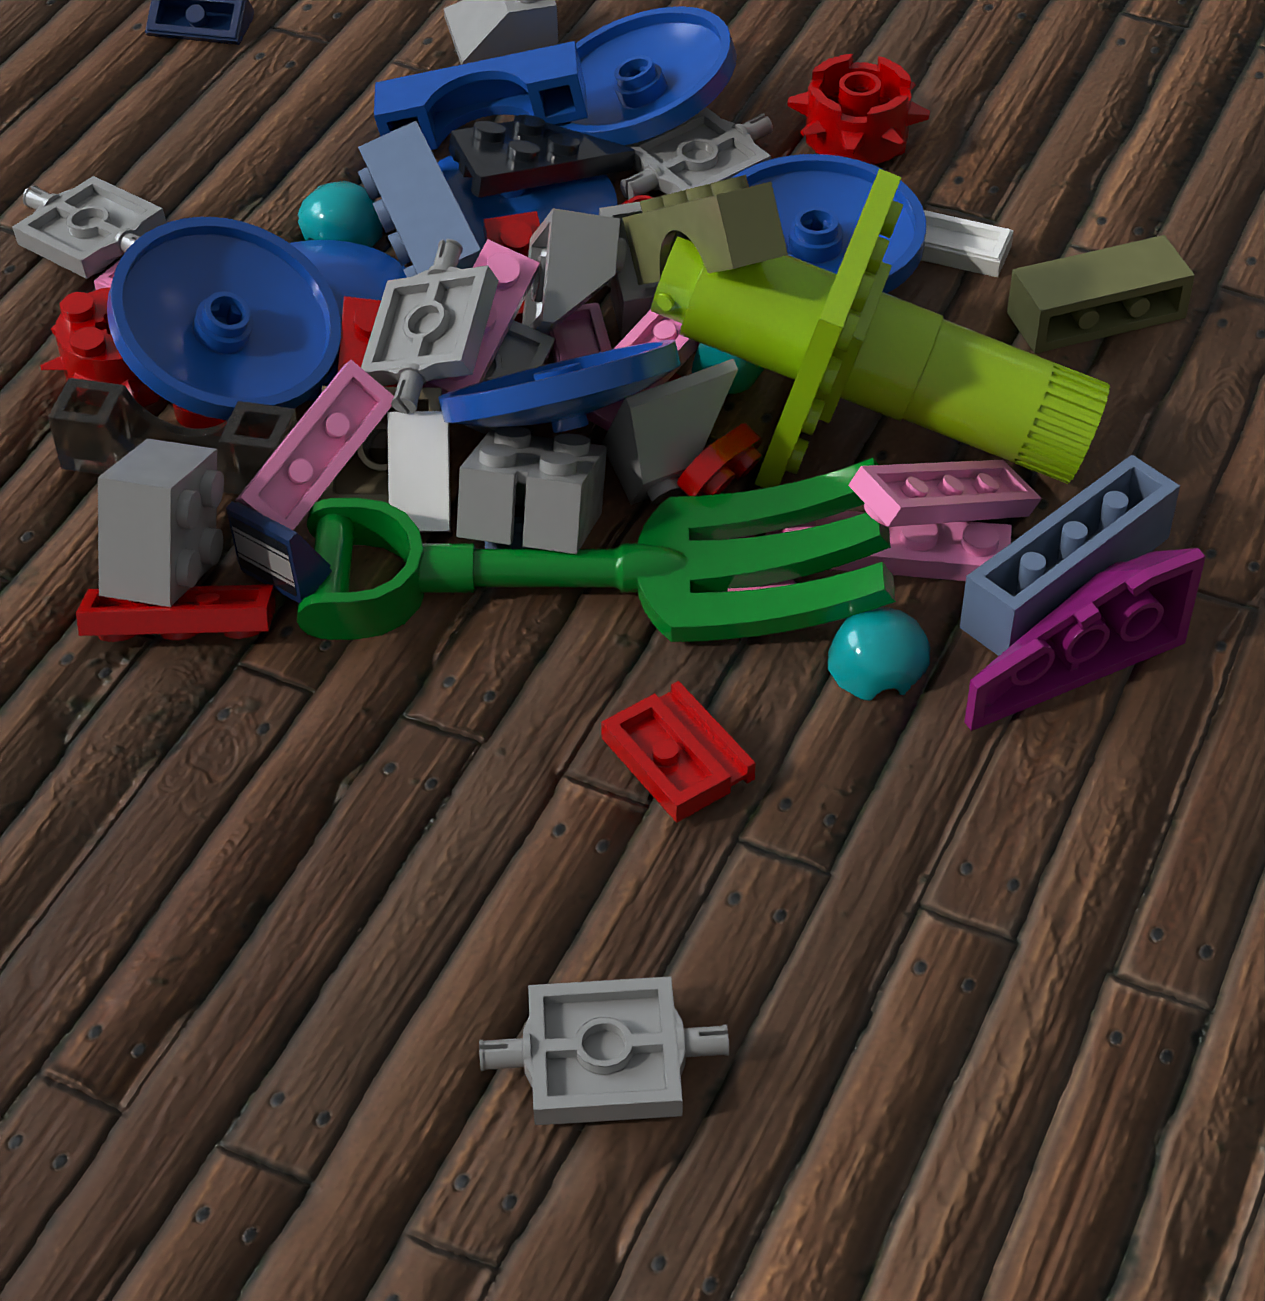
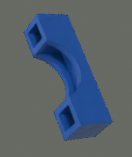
(530, 82)

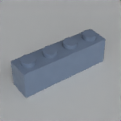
(414, 199)
(1104, 524)

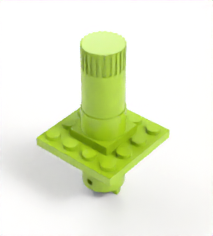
(880, 353)

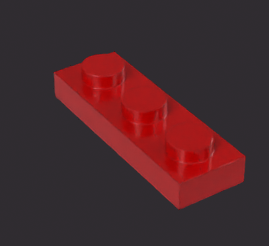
(229, 609)

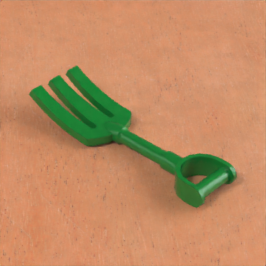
(675, 567)

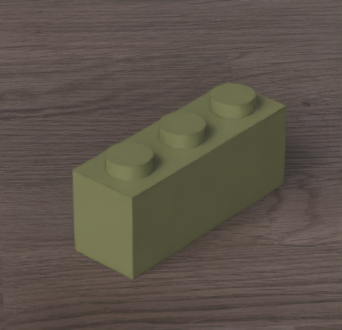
(1099, 293)

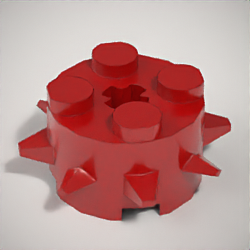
(858, 109)
(88, 346)

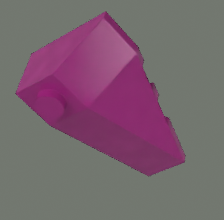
(1101, 628)

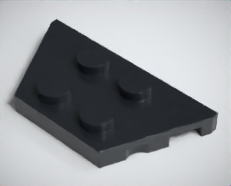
(531, 155)

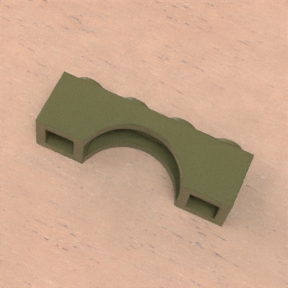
(722, 219)

